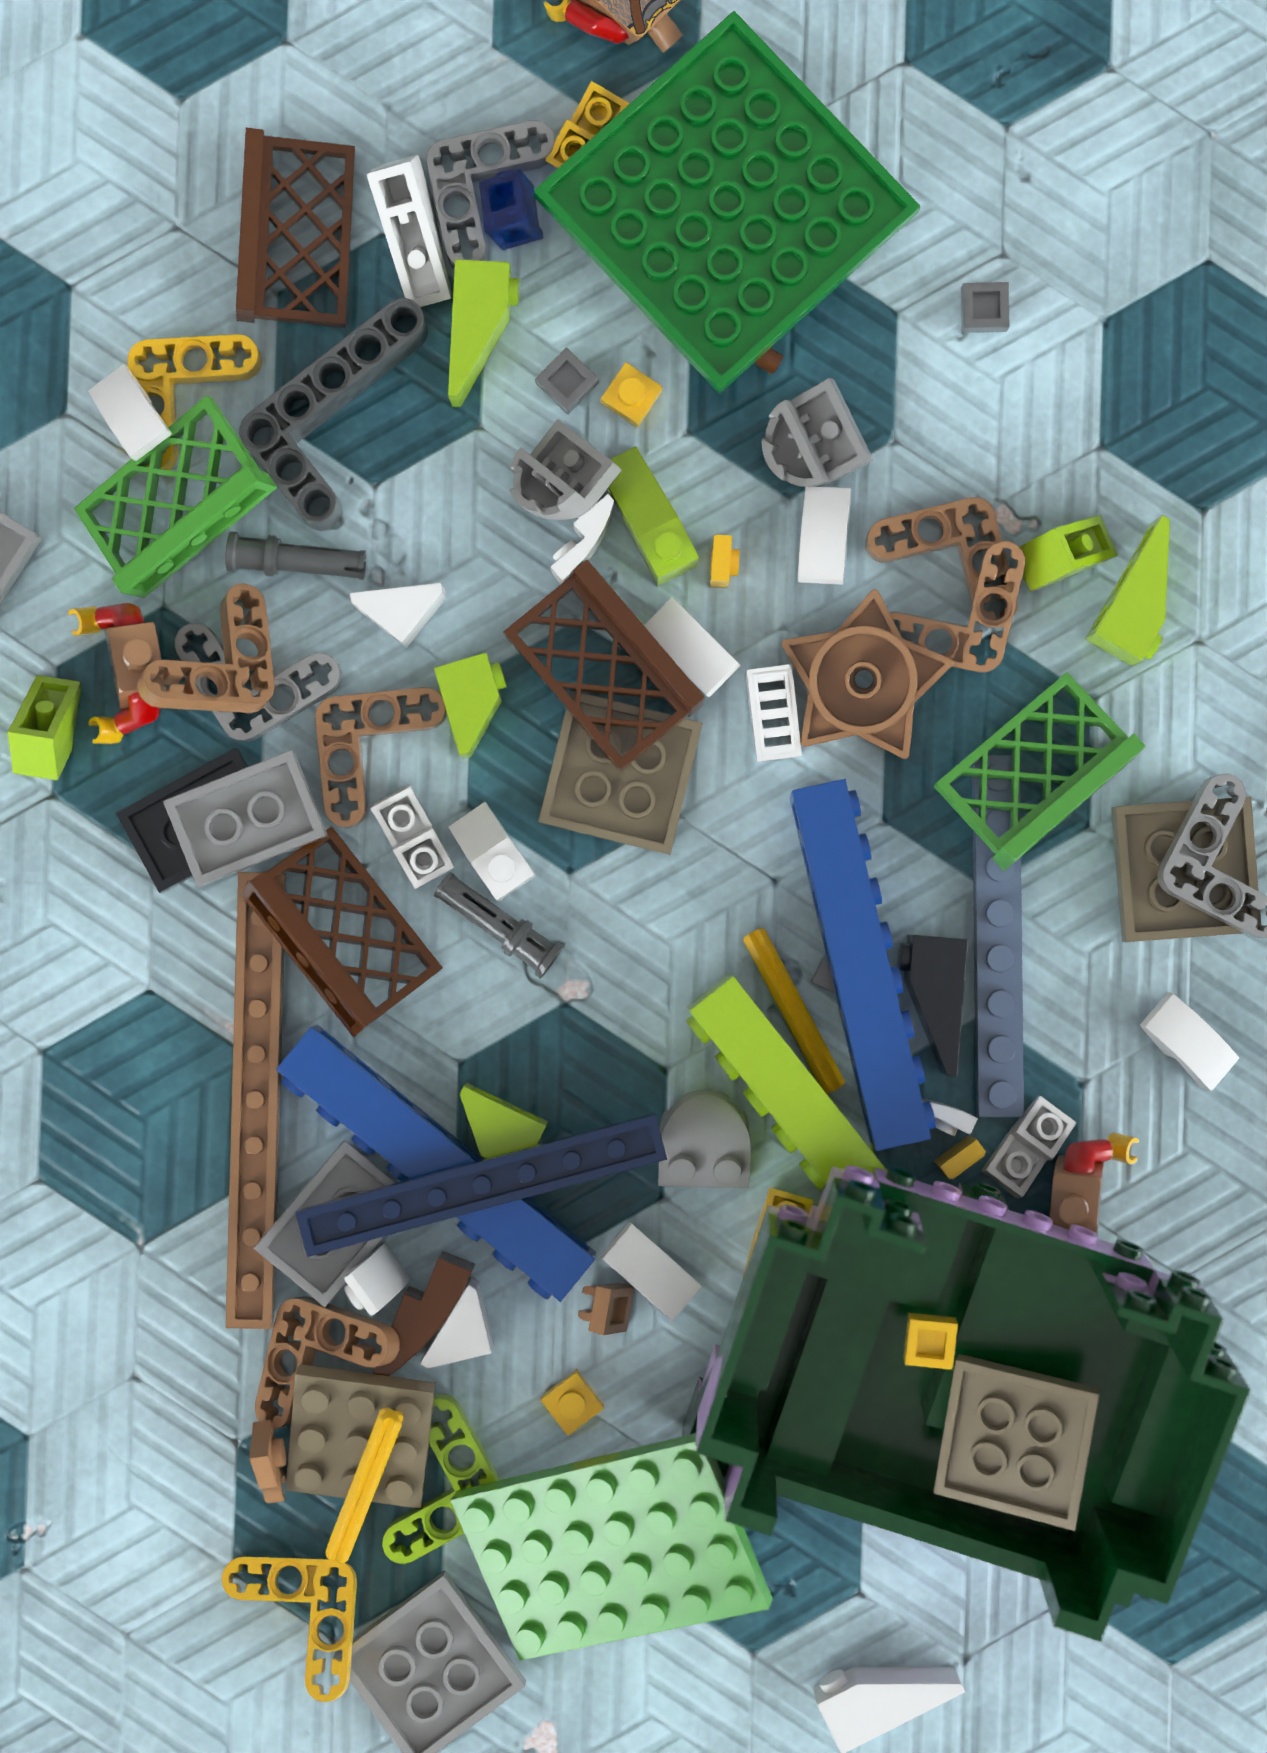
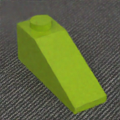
(479, 317)
(651, 519)
(1137, 604)

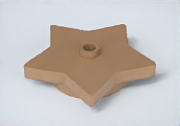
(875, 713)

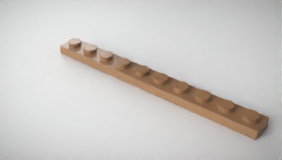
(254, 1115)

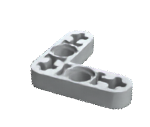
(460, 179)
(259, 725)
(1200, 860)

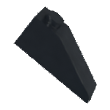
(936, 983)

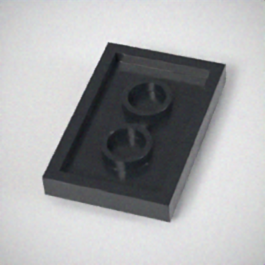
(152, 829)

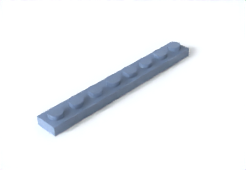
(997, 962)

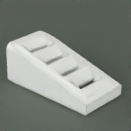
(771, 674)

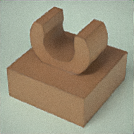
(609, 1309)

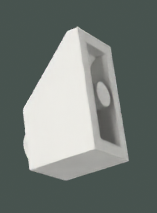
(491, 852)

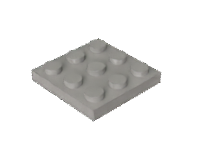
(431, 1668)

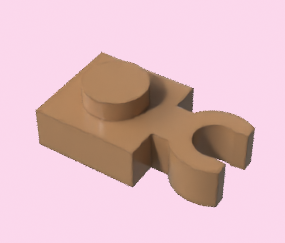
(268, 1460)

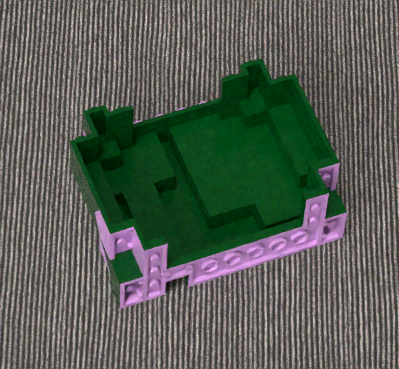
(825, 1412)

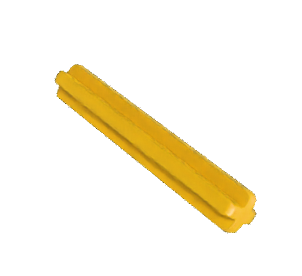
(793, 1010)
(364, 1484)

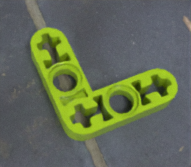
(407, 1522)

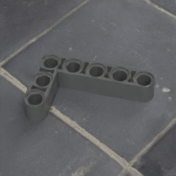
(326, 402)

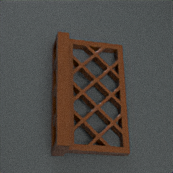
(255, 227)
(633, 639)
(311, 953)

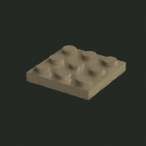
(626, 806)
(1140, 844)
(334, 1422)
(1017, 1441)

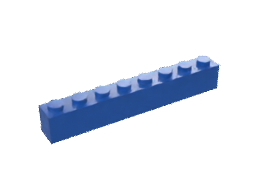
(860, 965)
(419, 1146)

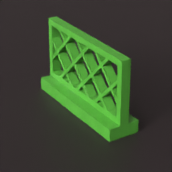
(200, 524)
(1064, 799)

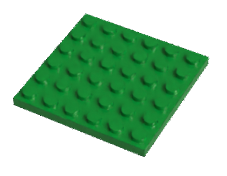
(726, 201)

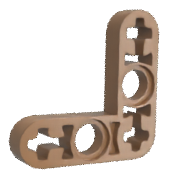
(953, 534)
(965, 636)
(228, 676)
(349, 739)
(314, 1336)

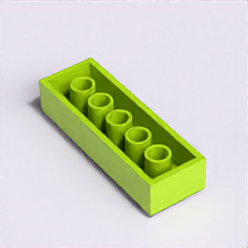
(778, 1082)

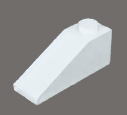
(411, 229)
(878, 1699)

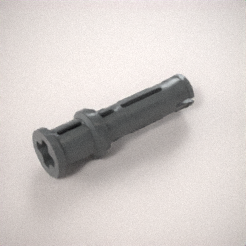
(273, 556)
(516, 936)

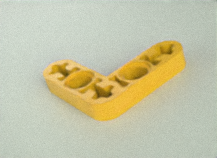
(162, 379)
(310, 1591)

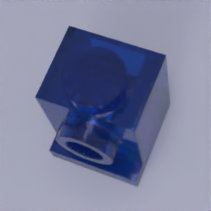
(510, 209)

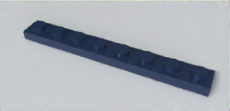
(481, 1184)

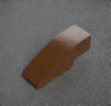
(425, 1312)

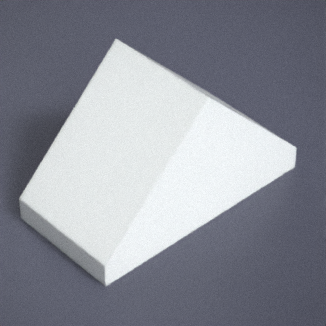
(401, 610)
(464, 1332)

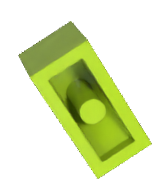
(1066, 552)
(470, 698)
(44, 727)
(499, 1124)

